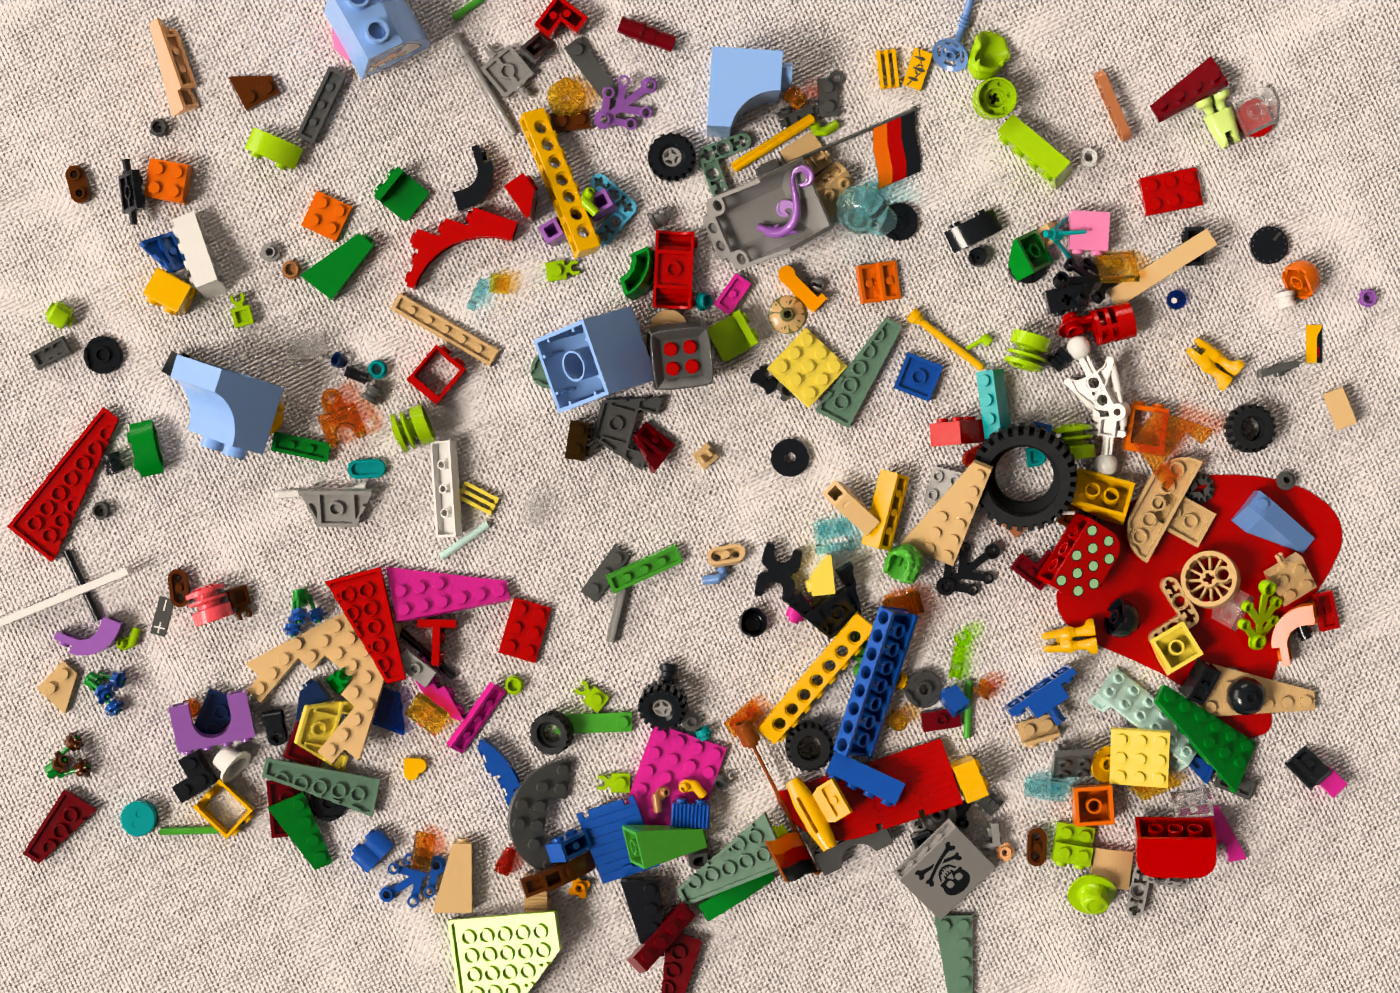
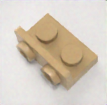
(832, 182)
(1037, 730)

